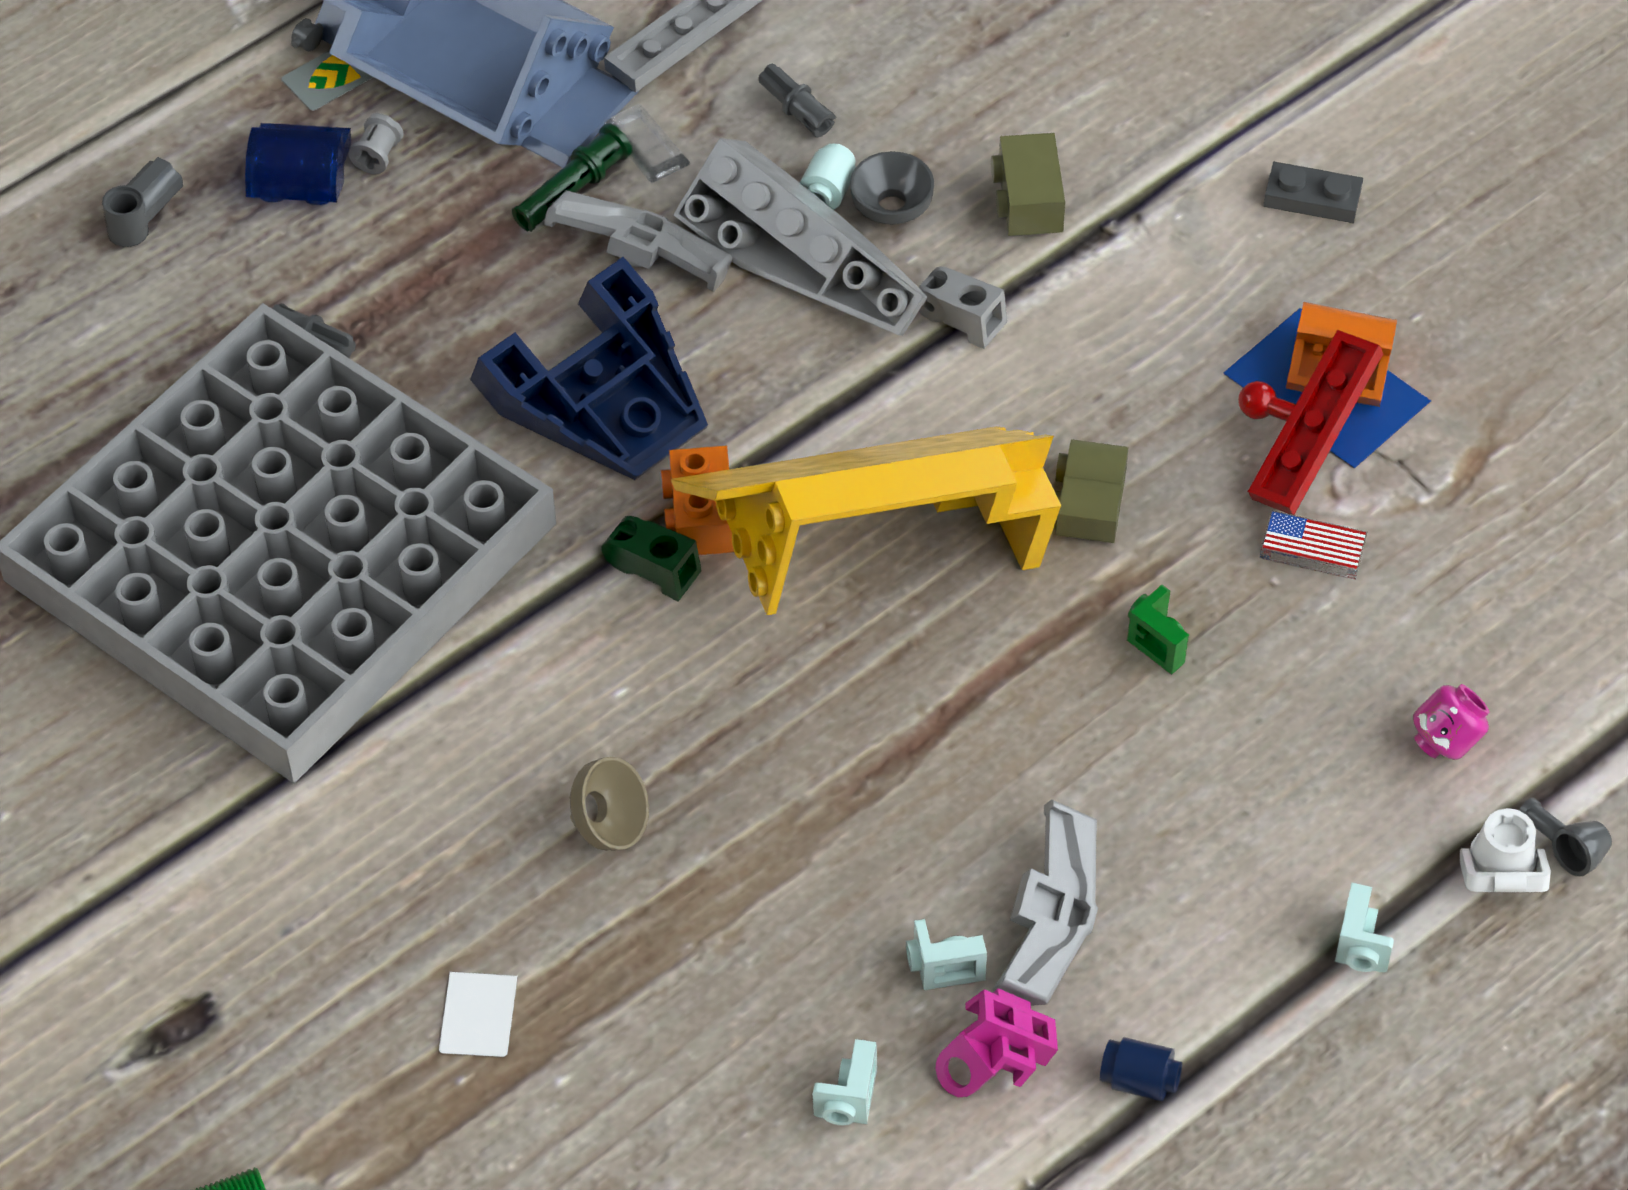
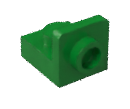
(1155, 633)

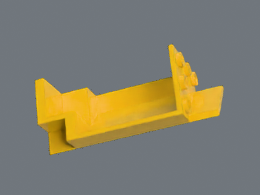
(953, 471)

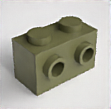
(1030, 184)

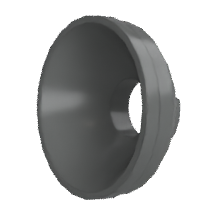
(892, 176)

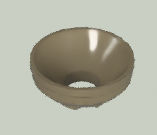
(620, 803)

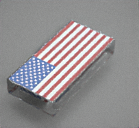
(1313, 545)

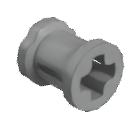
(376, 143)

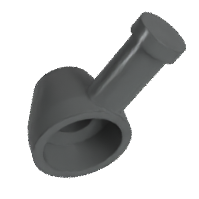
(1577, 845)

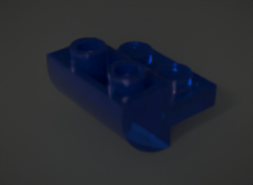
(296, 162)

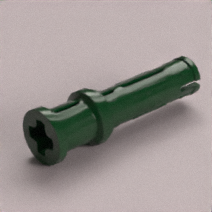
(586, 166)

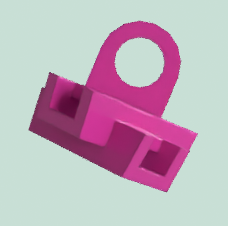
(986, 1042)

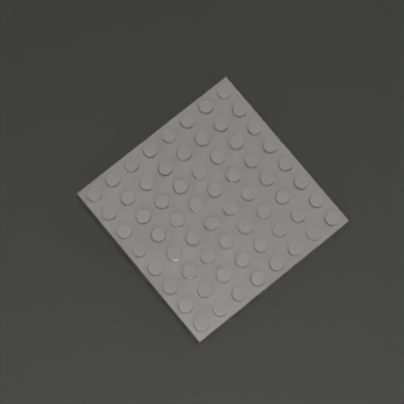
(277, 540)

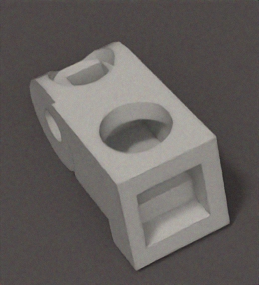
(964, 304)

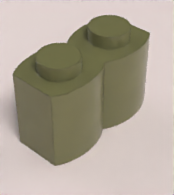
(1091, 490)

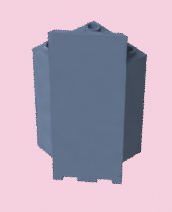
(493, 65)

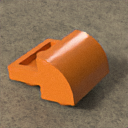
(1315, 333)

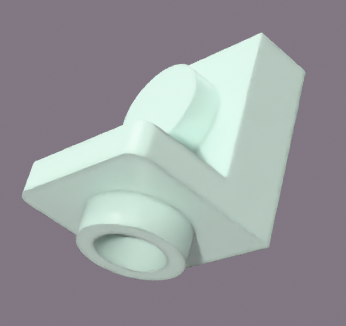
(1357, 943)
(947, 962)
(853, 1095)

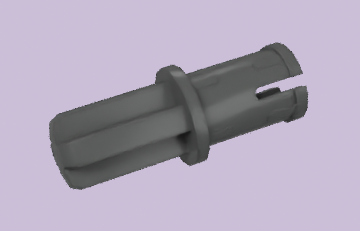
(797, 100)
(315, 325)

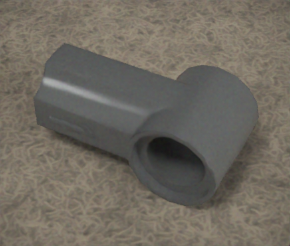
(134, 205)

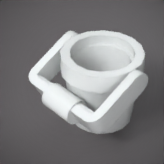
(1505, 856)

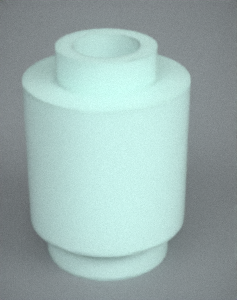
(830, 174)

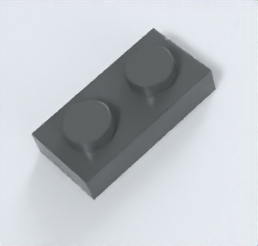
(1313, 192)

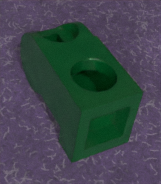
(654, 555)

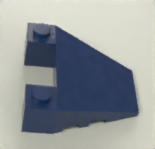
(612, 398)

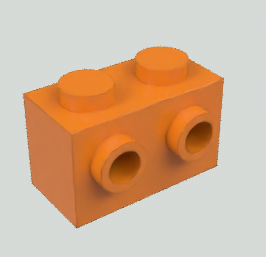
(693, 514)

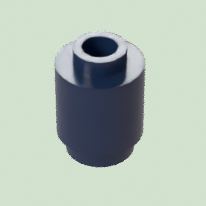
(1140, 1068)

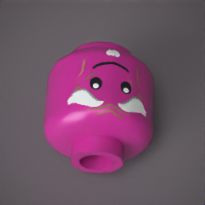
(1450, 722)

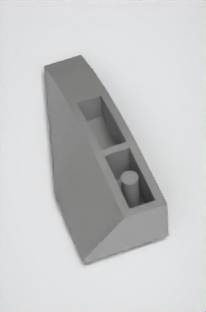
(794, 237)

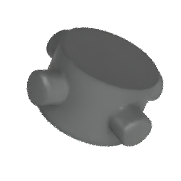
(307, 35)

